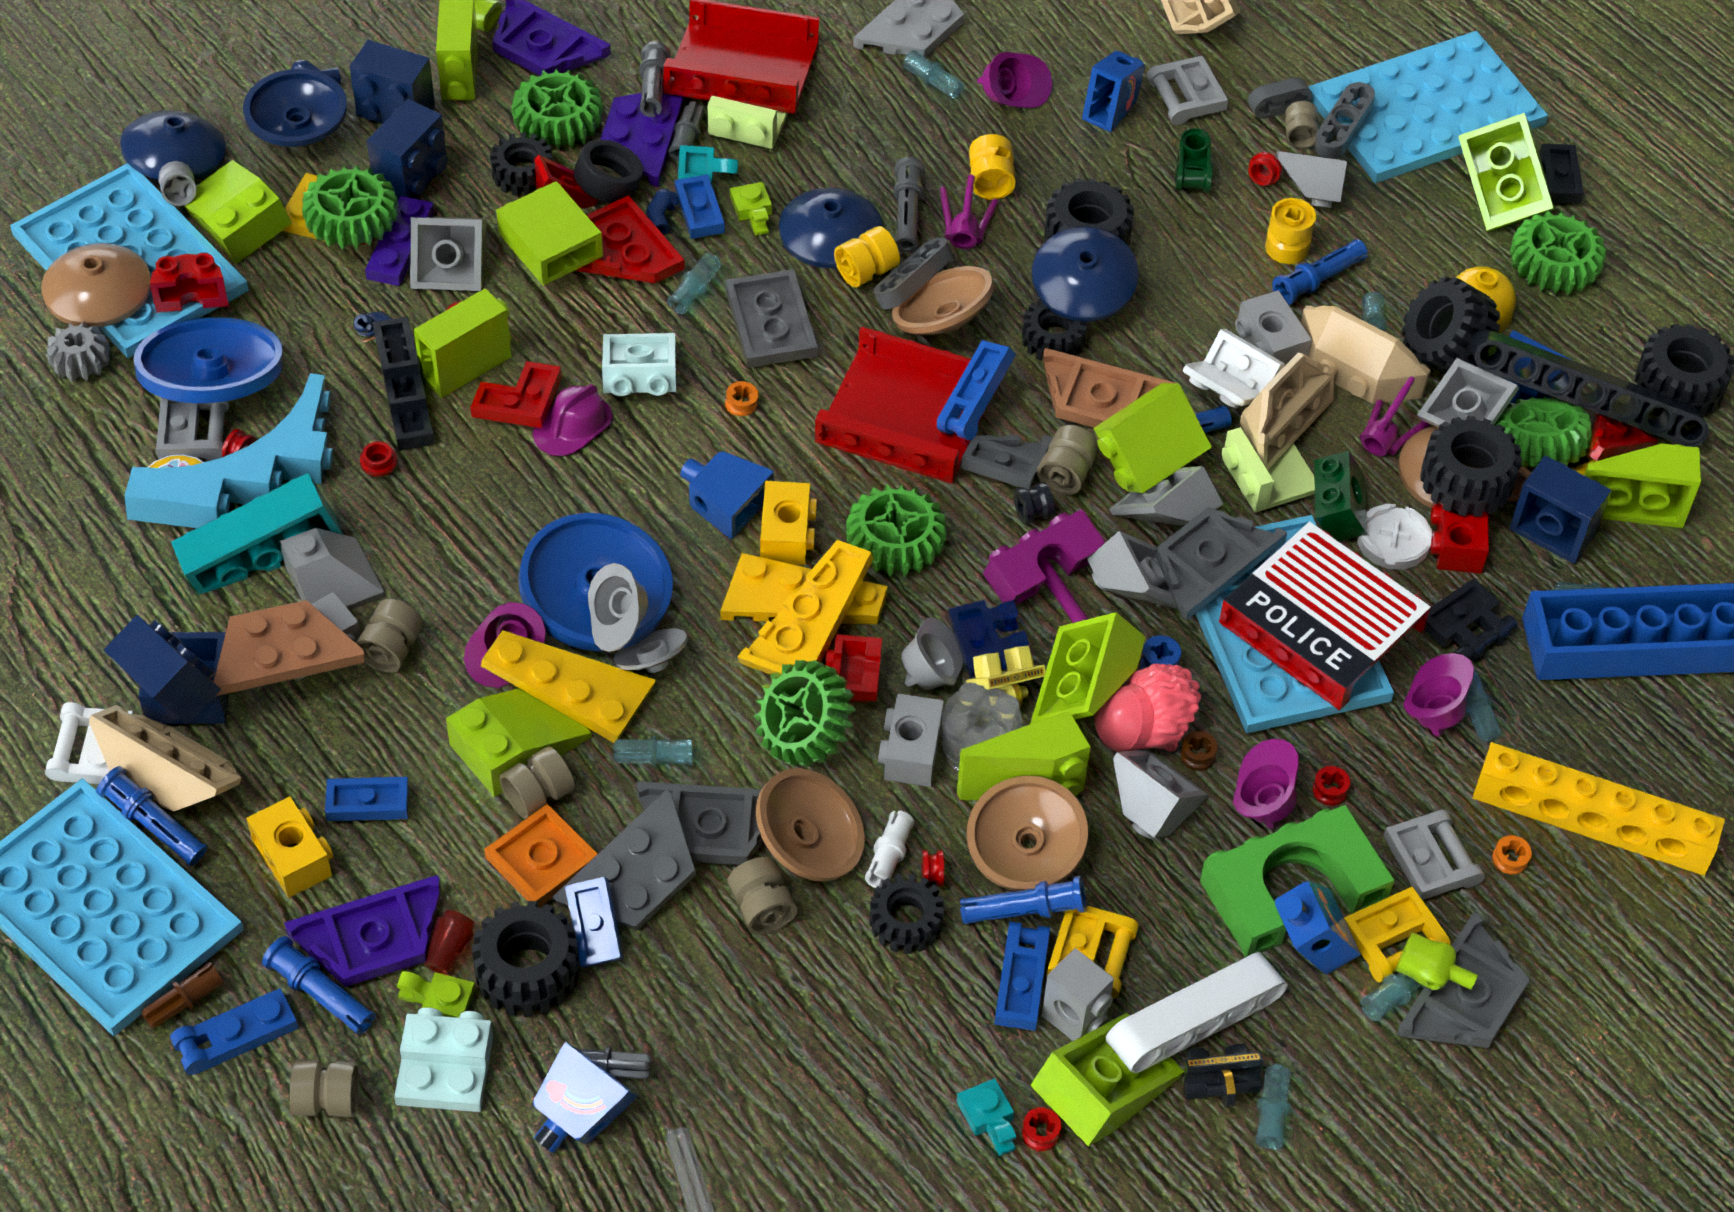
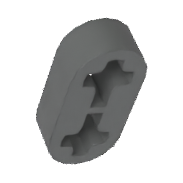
(1277, 96)

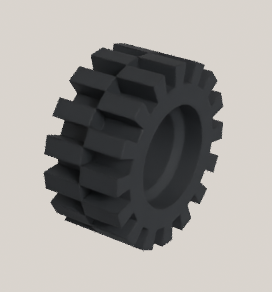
(515, 151)
(1038, 339)
(902, 933)

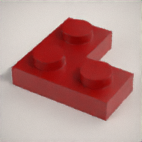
(523, 404)

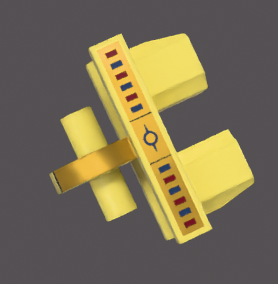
(1019, 669)

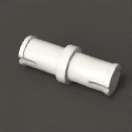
(889, 848)

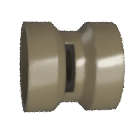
(1301, 124)

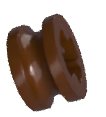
(1201, 760)

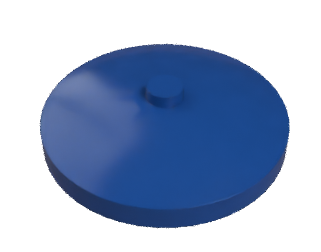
(208, 360)
(568, 555)

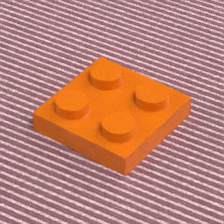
(539, 855)

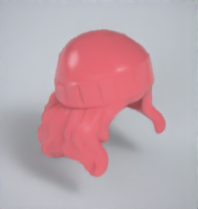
(1149, 710)

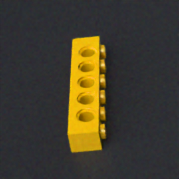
(1599, 809)

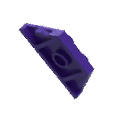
(544, 40)
(644, 135)
(371, 933)

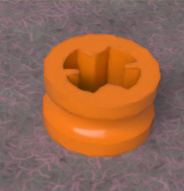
(741, 389)
(1514, 843)

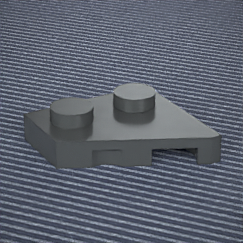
(1005, 458)

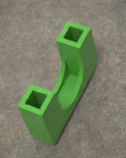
(1326, 842)

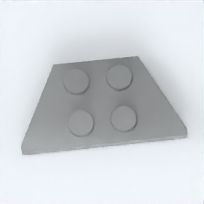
(911, 26)

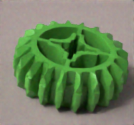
(558, 108)
(349, 207)
(1556, 260)
(1547, 429)
(897, 529)
(824, 701)

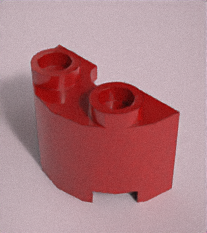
(187, 280)
(859, 663)

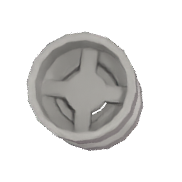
(179, 191)

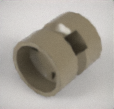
(1068, 459)
(389, 635)
(532, 785)
(762, 895)
(326, 1088)

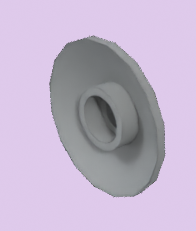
(652, 651)

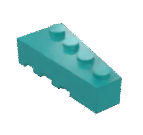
(251, 535)

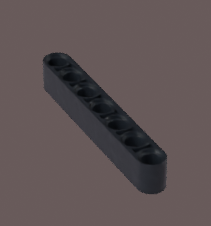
(1601, 400)

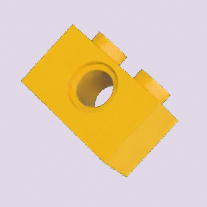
(785, 522)
(295, 866)

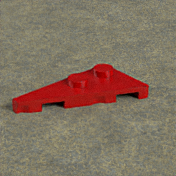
(1616, 438)

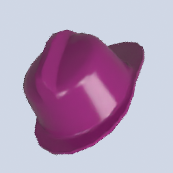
(1017, 80)
(573, 421)
(510, 617)
(1440, 692)
(1268, 782)

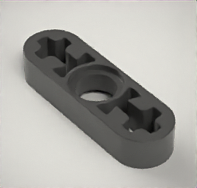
(1344, 132)
(913, 273)

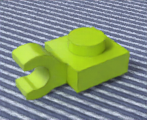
(752, 203)
(444, 992)

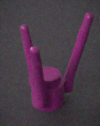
(964, 229)
(1381, 434)

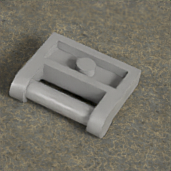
(1196, 84)
(179, 429)
(1423, 859)

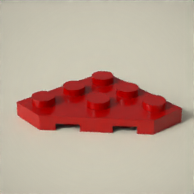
(632, 245)

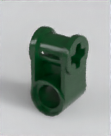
(1194, 161)

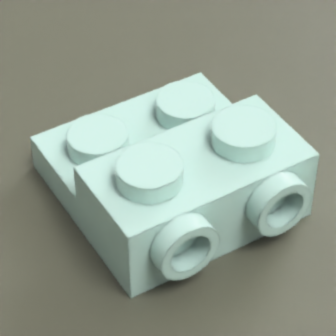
(639, 363)
(444, 1060)

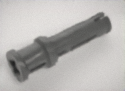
(652, 72)
(908, 193)

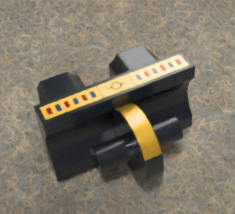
(1222, 1075)

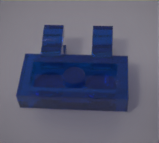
(976, 633)

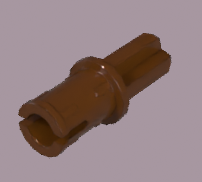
(183, 995)

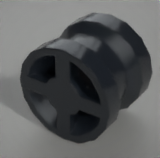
(1034, 503)

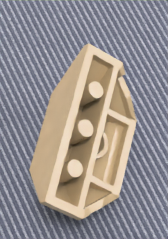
(1199, 15)
(1362, 356)
(1287, 407)
(161, 758)

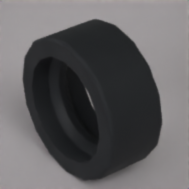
(613, 156)

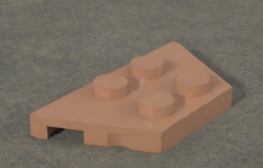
(1091, 390)
(281, 646)

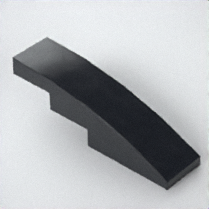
(403, 383)

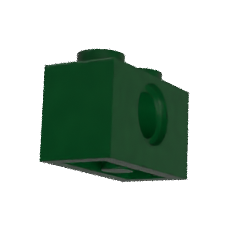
(1340, 496)

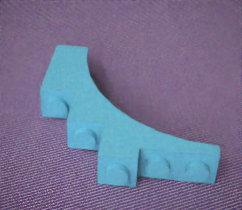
(204, 491)

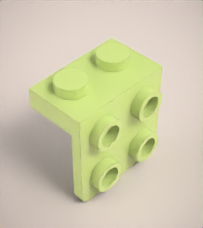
(744, 122)
(1283, 482)

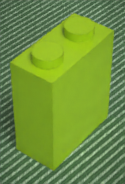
(457, 49)
(549, 233)
(463, 342)
(1152, 438)

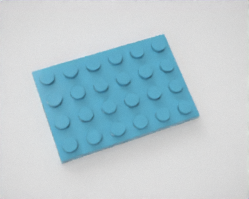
(1428, 102)
(130, 213)
(1261, 689)
(105, 907)

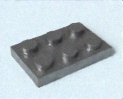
(771, 318)

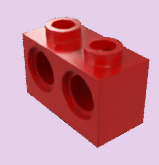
(1459, 540)

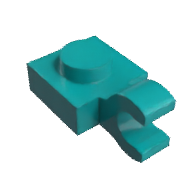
(700, 161)
(989, 1112)

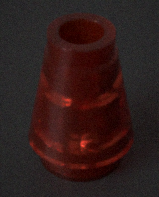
(449, 940)

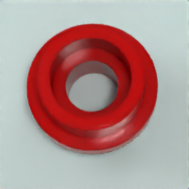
(1259, 173)
(378, 459)

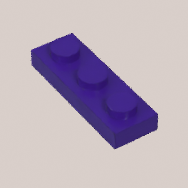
(393, 253)

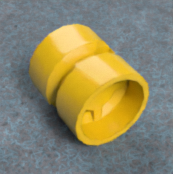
(992, 166)
(1290, 230)
(870, 254)

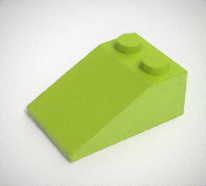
(1506, 172)
(237, 211)
(1650, 484)
(1088, 666)
(507, 731)
(1044, 749)
(1095, 1088)

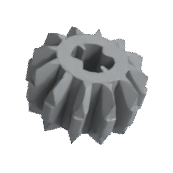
(78, 351)

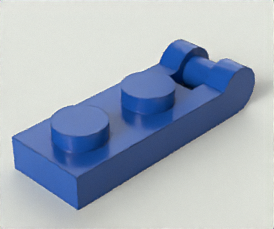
(975, 390)
(1022, 977)
(234, 1032)

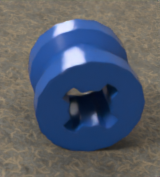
(1162, 646)

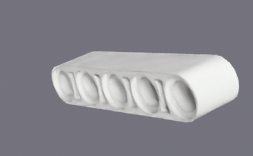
(1196, 1012)

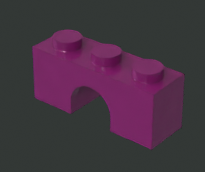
(1067, 540)

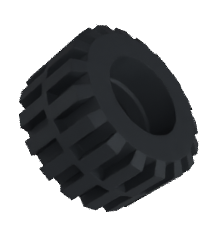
(1089, 205)
(1446, 320)
(1686, 366)
(1466, 487)
(521, 930)

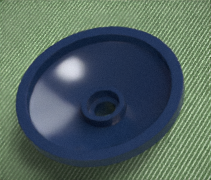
(295, 107)
(170, 137)
(823, 220)
(1085, 289)

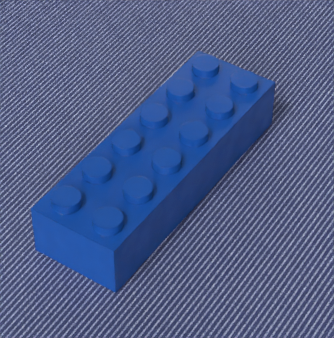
(1631, 631)

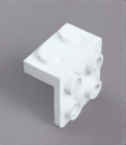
(1234, 369)

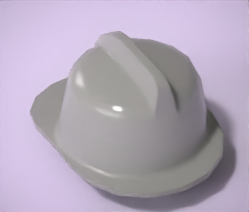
(615, 606)
(932, 656)

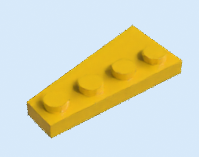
(764, 584)
(812, 613)
(577, 686)

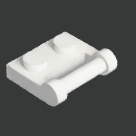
(91, 763)

